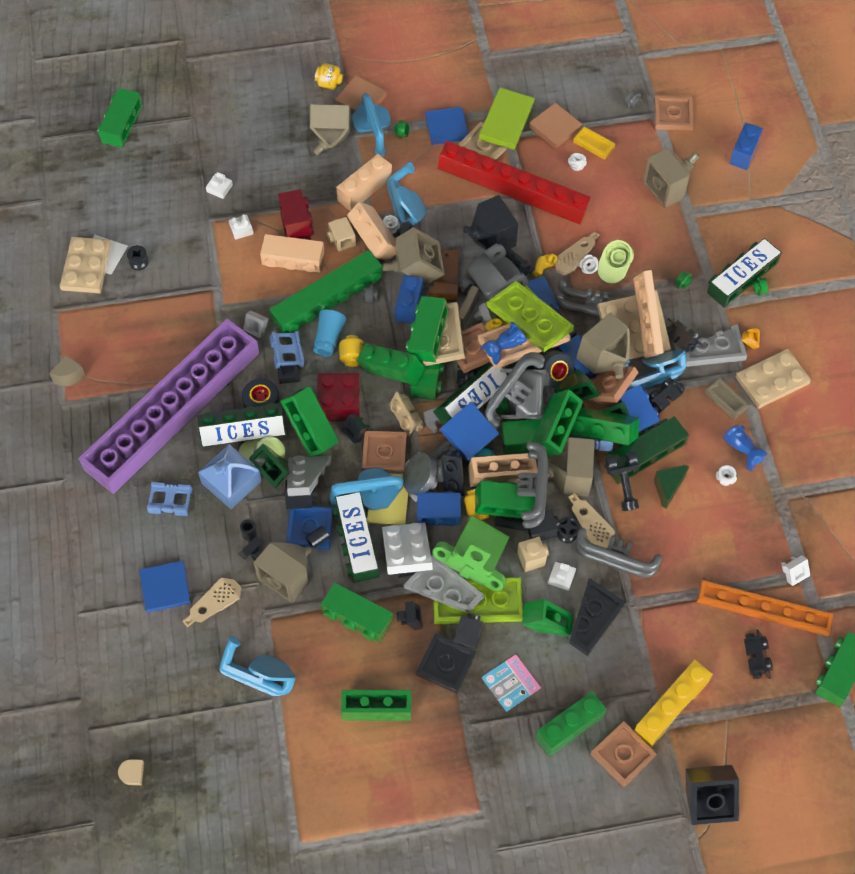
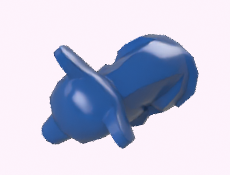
(508, 339)
(741, 441)

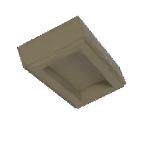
(468, 305)
(726, 399)

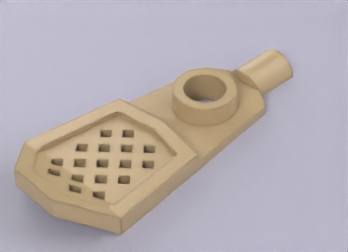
(571, 257)
(591, 519)
(211, 603)

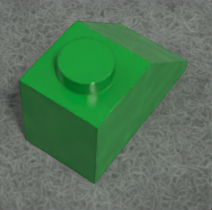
(547, 618)

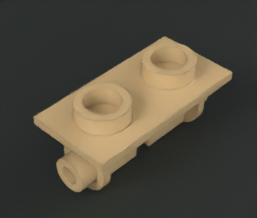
(401, 407)

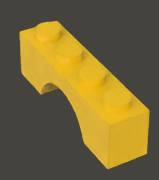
(671, 704)

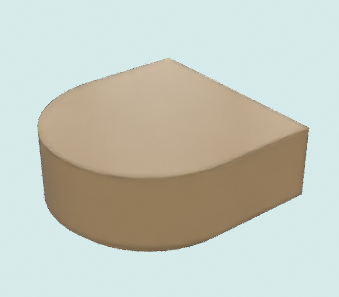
(131, 772)

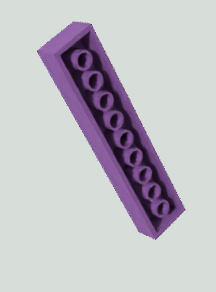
(169, 406)

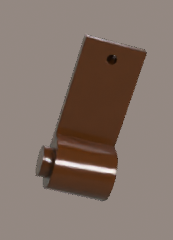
(447, 285)

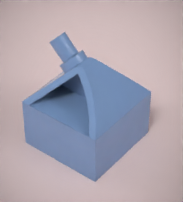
(230, 476)

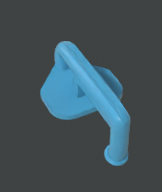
(372, 118)
(405, 199)
(661, 374)
(376, 488)
(260, 672)

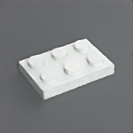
(406, 548)

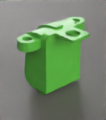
(475, 553)

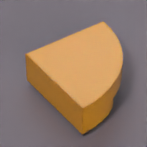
(751, 338)

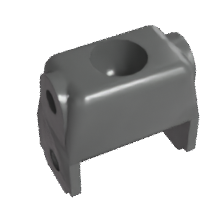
(494, 272)
(536, 402)

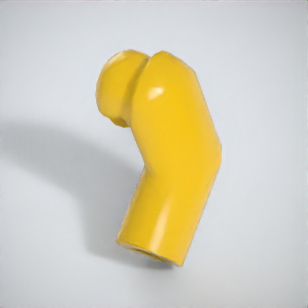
(543, 263)

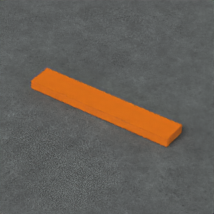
(765, 608)

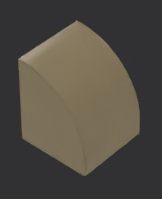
(67, 372)

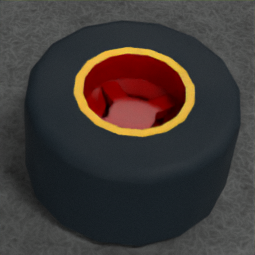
(558, 366)
(260, 393)

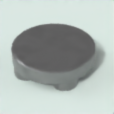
(420, 474)

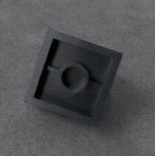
(493, 224)

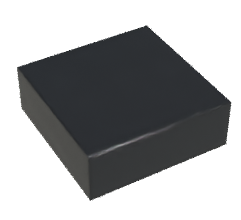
(288, 374)

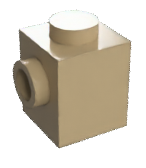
(341, 234)
(532, 554)

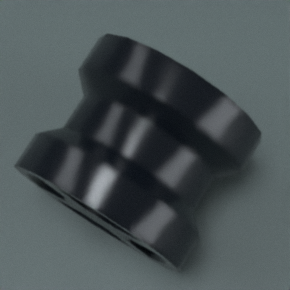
(137, 263)
(569, 525)

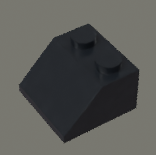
(712, 794)

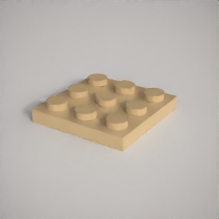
(627, 312)

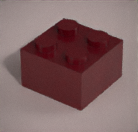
(295, 215)
(339, 395)

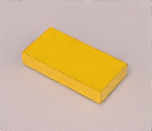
(594, 143)

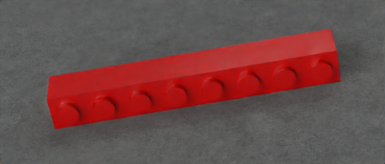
(513, 182)

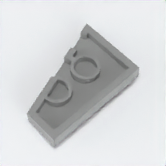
(719, 348)
(305, 473)
(445, 587)

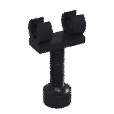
(631, 457)

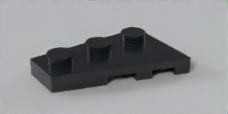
(594, 617)

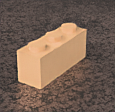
(364, 182)
(373, 231)
(292, 253)
(500, 468)

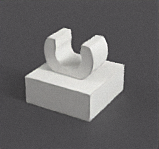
(219, 185)
(241, 227)
(796, 570)
(562, 576)

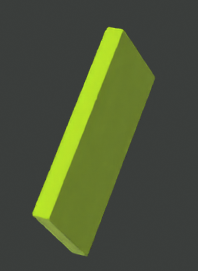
(506, 118)
(531, 315)
(494, 607)

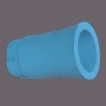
(328, 332)

